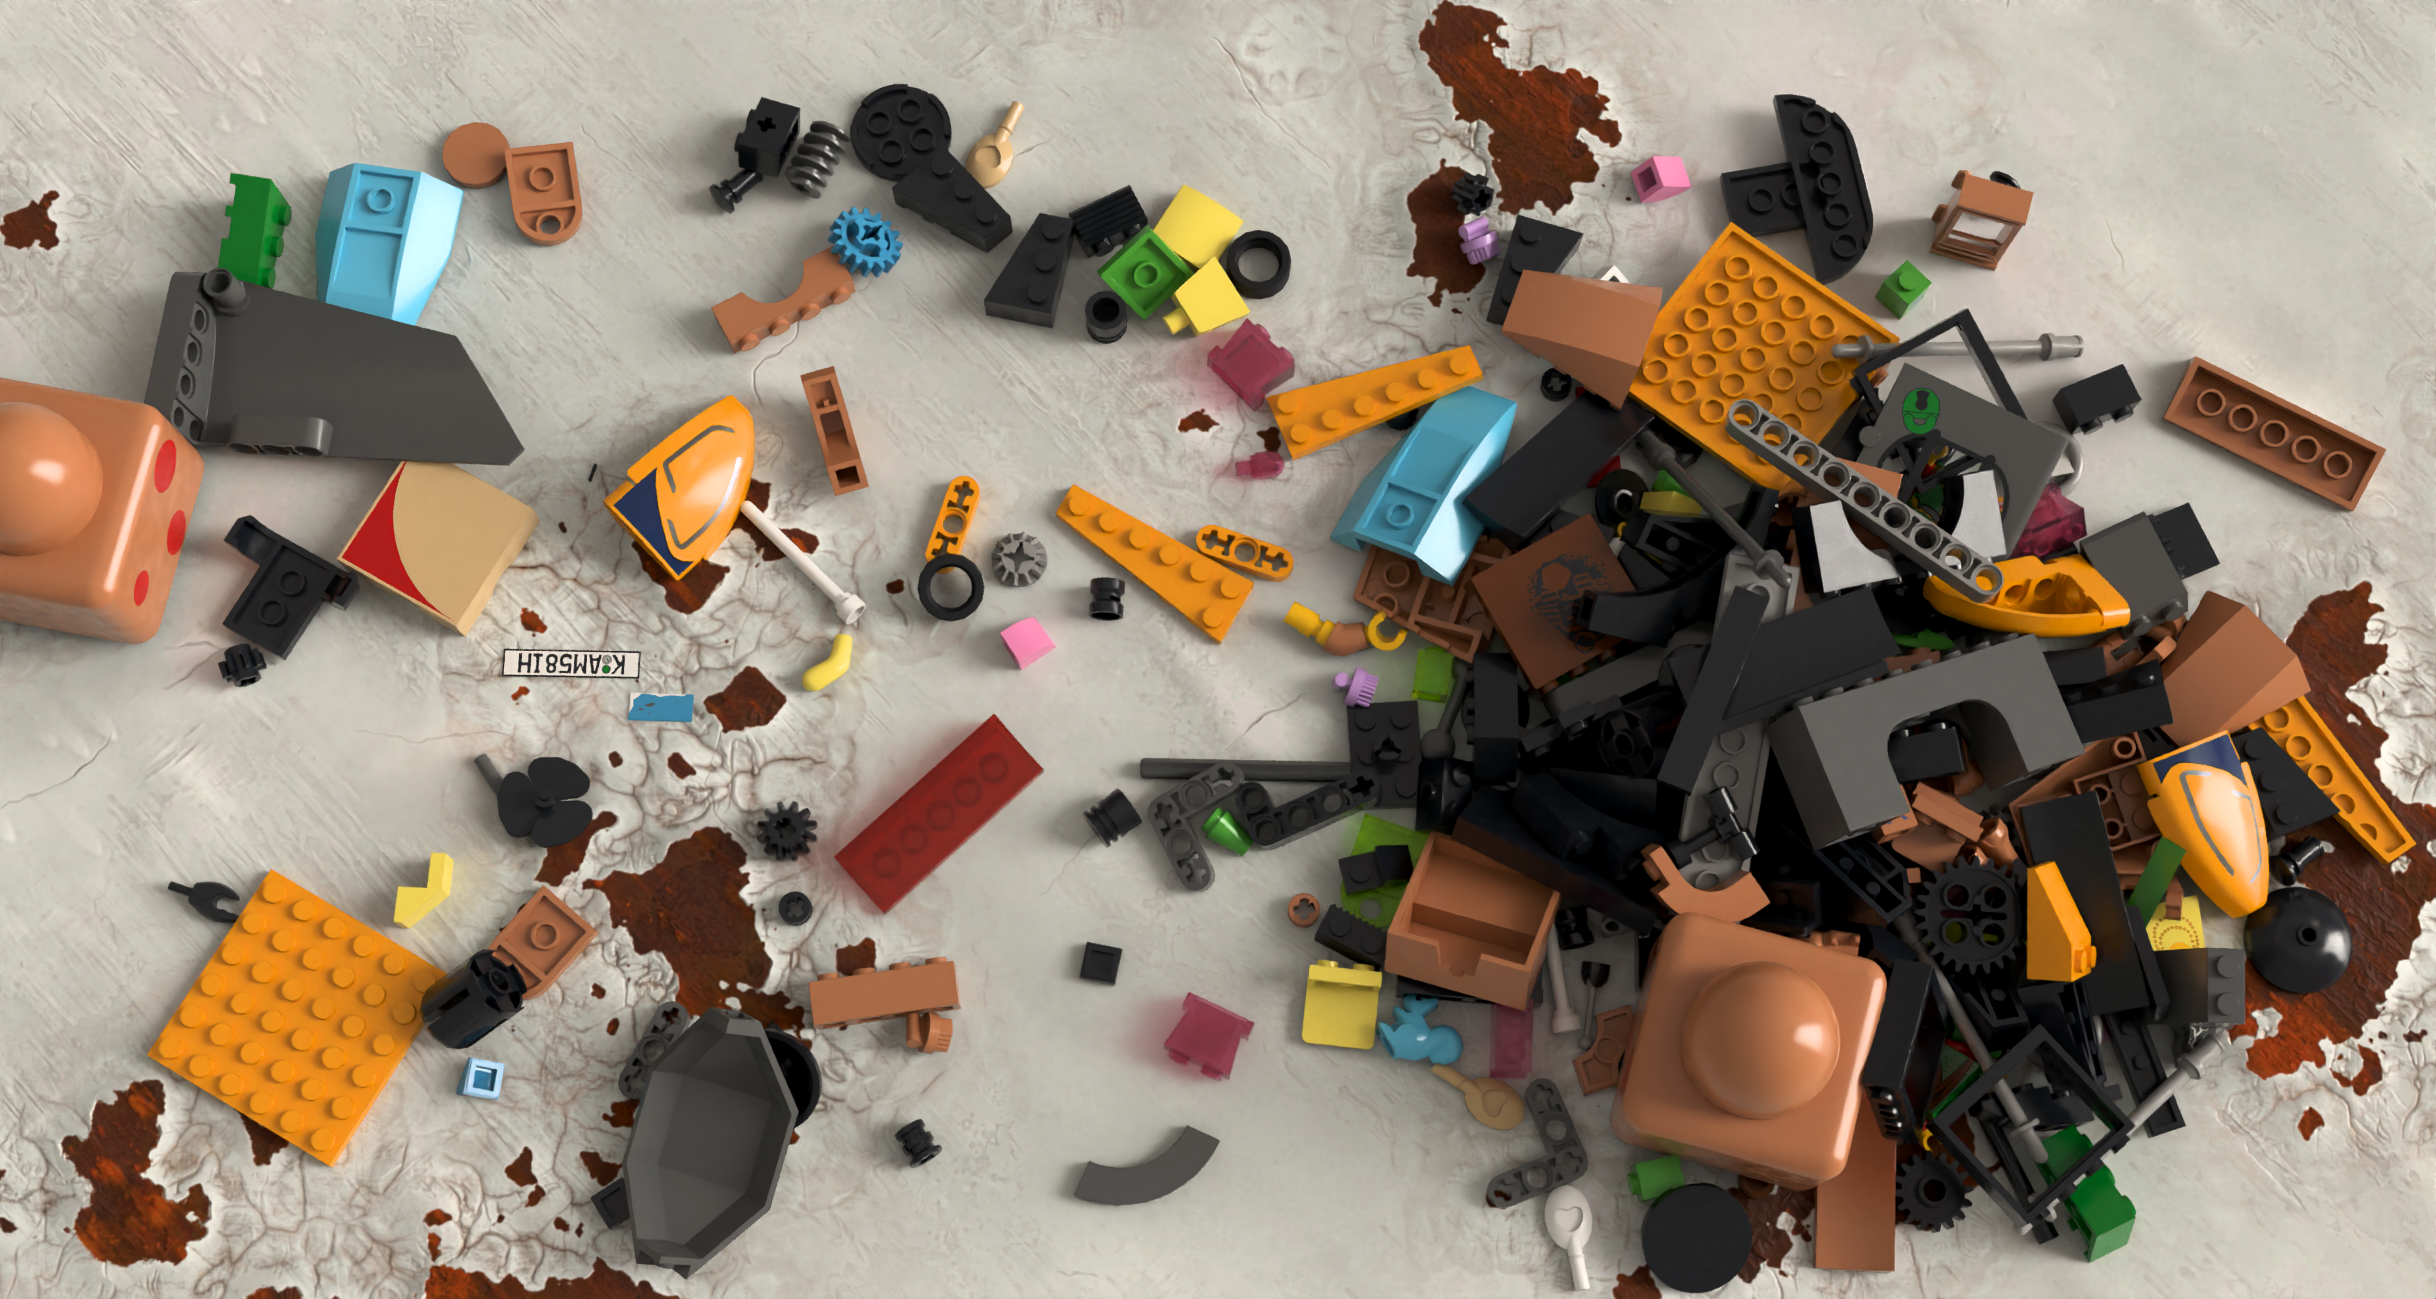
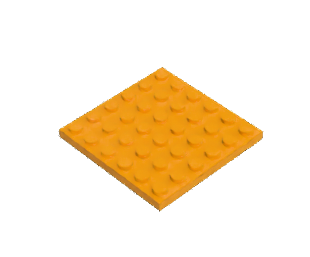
(1756, 333)
(299, 1018)

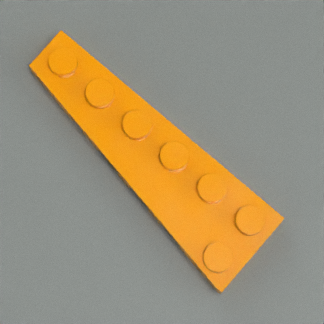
(1348, 405)
(1182, 577)
(2324, 760)

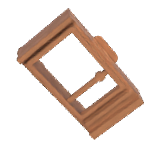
(1984, 200)

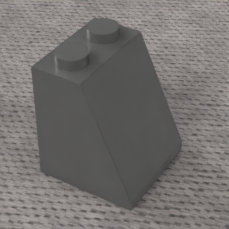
(2140, 571)
(2203, 987)

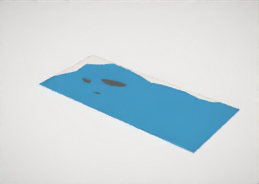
(661, 707)

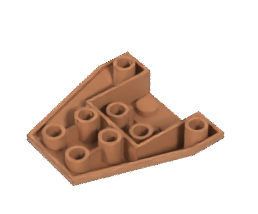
(2113, 773)

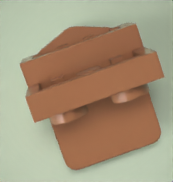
(1941, 828)

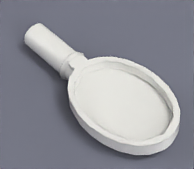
(1570, 1226)

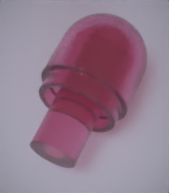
(1261, 465)

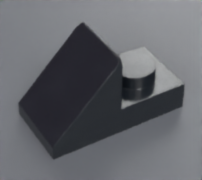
(1376, 869)

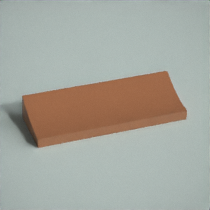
(2273, 433)
(1858, 1206)

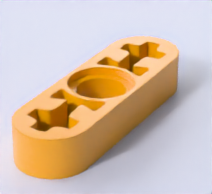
(952, 498)
(1272, 552)

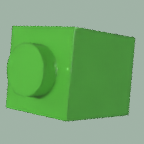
(1903, 289)
(1655, 1177)

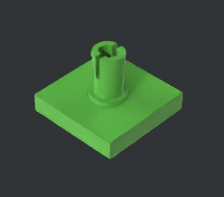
(1145, 272)

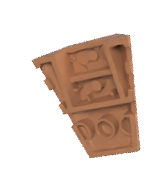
(1585, 327)
(1428, 606)
(2226, 672)

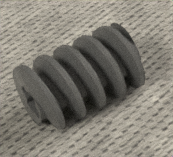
(814, 156)

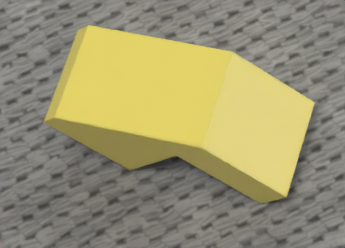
(416, 902)

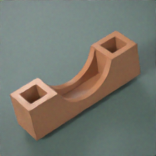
(749, 321)

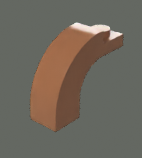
(834, 431)
(1730, 900)

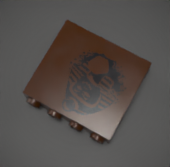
(1538, 597)

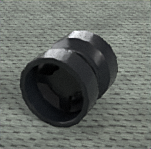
(1106, 598)
(1573, 929)

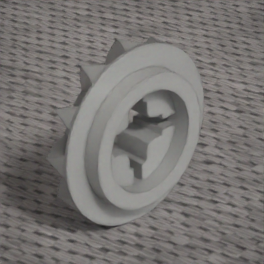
(1029, 571)

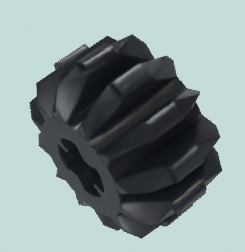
(775, 840)

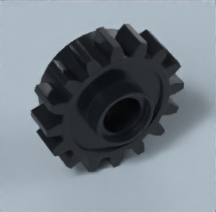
(1949, 1186)

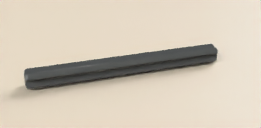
(1252, 769)

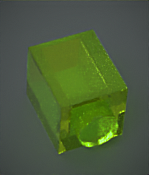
(1432, 675)

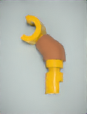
(1342, 638)

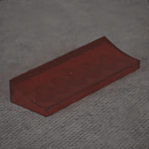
(938, 814)

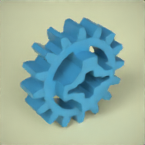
(865, 242)

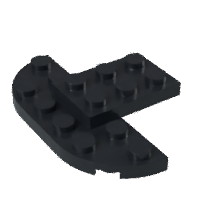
(1813, 191)

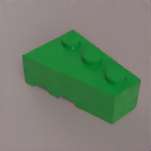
(255, 230)
(2096, 1205)

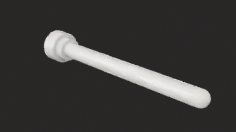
(848, 606)
(1564, 1017)

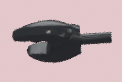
(205, 898)

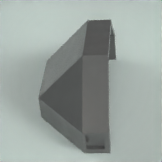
(706, 1142)

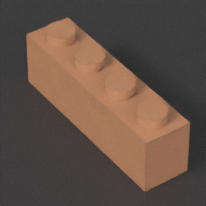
(884, 994)

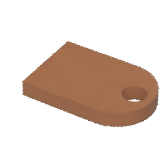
(544, 189)
(542, 941)

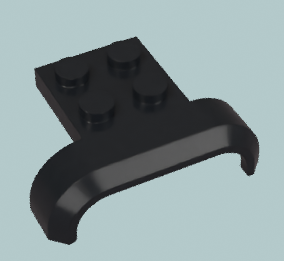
(284, 589)

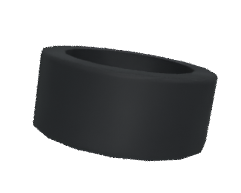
(1263, 240)
(936, 609)

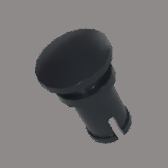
(733, 189)
(2291, 863)

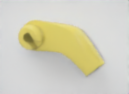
(832, 668)

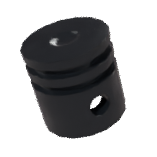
(1106, 317)
(1112, 817)

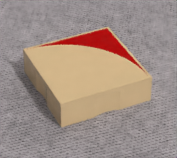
(439, 540)

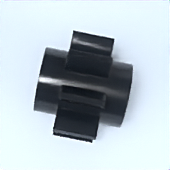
(1472, 194)
(242, 665)

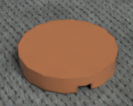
(475, 155)

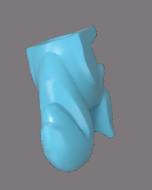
(1413, 1039)

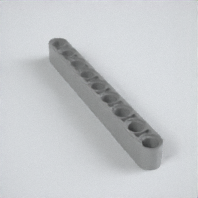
(1869, 517)

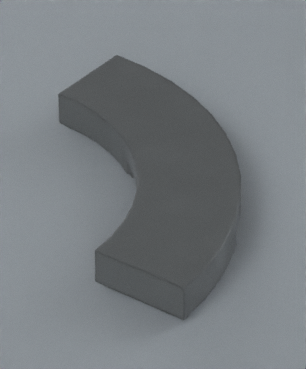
(1151, 1179)

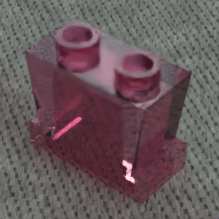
(1251, 364)
(2052, 524)
(1207, 1037)
(1511, 1041)

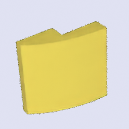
(1196, 227)

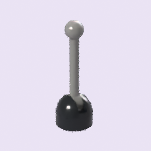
(1594, 976)

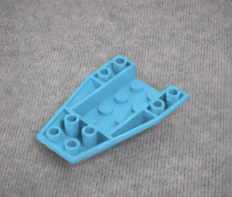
(384, 239)
(1419, 487)

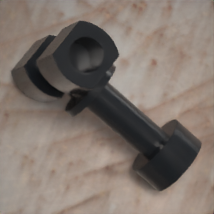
(1722, 827)

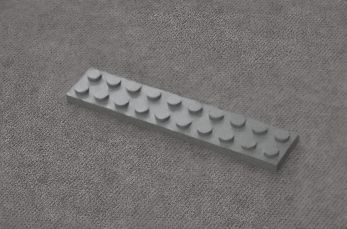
(1736, 757)

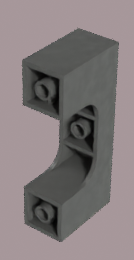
(1993, 694)

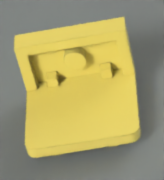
(1341, 1005)

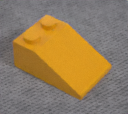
(2056, 933)

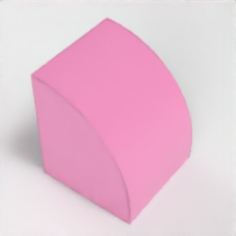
(1660, 178)
(1026, 641)

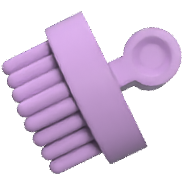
(1479, 241)
(1359, 688)

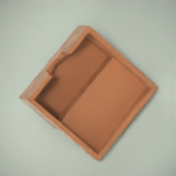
(1471, 925)

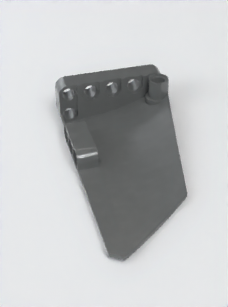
(317, 379)

